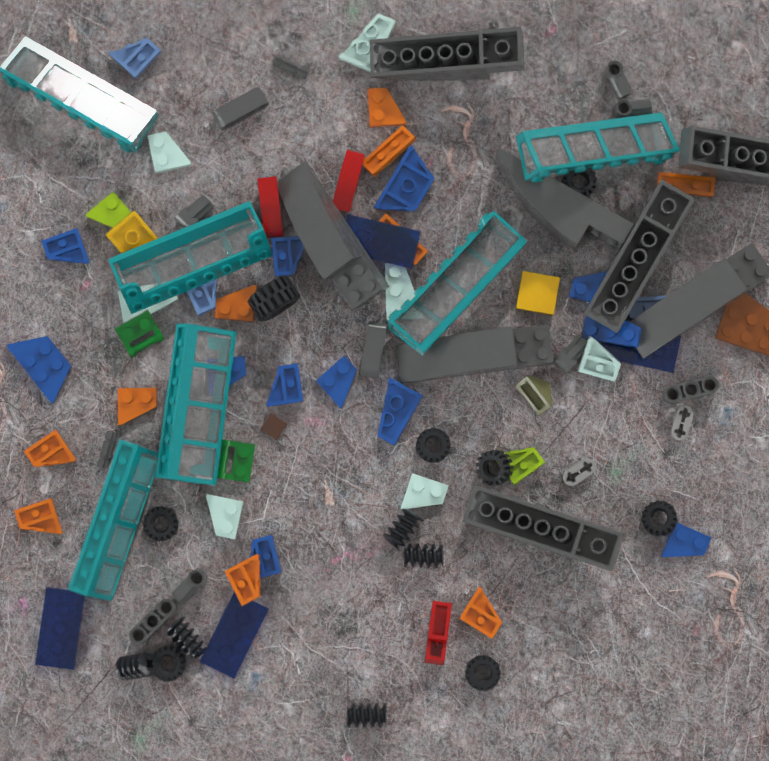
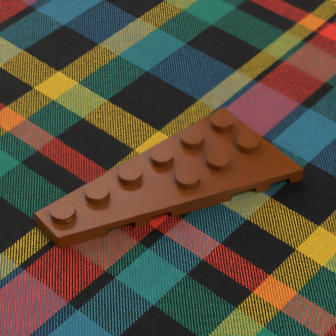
(745, 325)

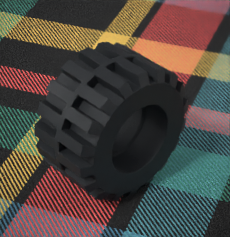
(273, 298)

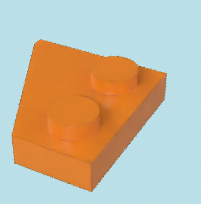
(383, 109)
(235, 305)
(135, 402)
(50, 451)
(39, 517)
(246, 579)
(481, 614)

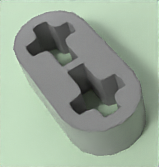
(685, 424)
(581, 476)

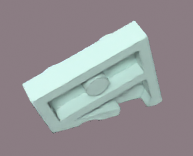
(166, 153)
(598, 361)
(423, 492)
(225, 515)

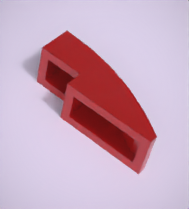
(348, 180)
(270, 206)
(438, 633)

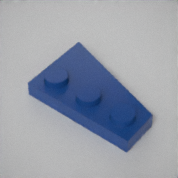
(627, 335)
(397, 411)

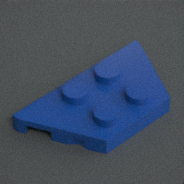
(407, 185)
(43, 364)

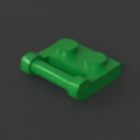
(137, 327)
(242, 461)

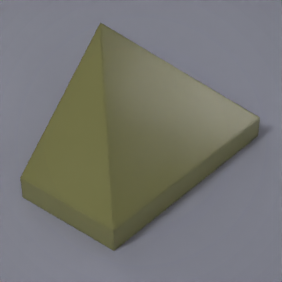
(536, 392)

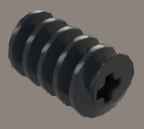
(402, 528)
(423, 555)
(185, 640)
(137, 666)
(366, 715)

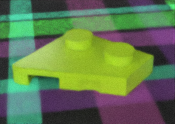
(109, 211)
(524, 463)

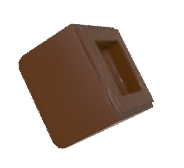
(273, 426)

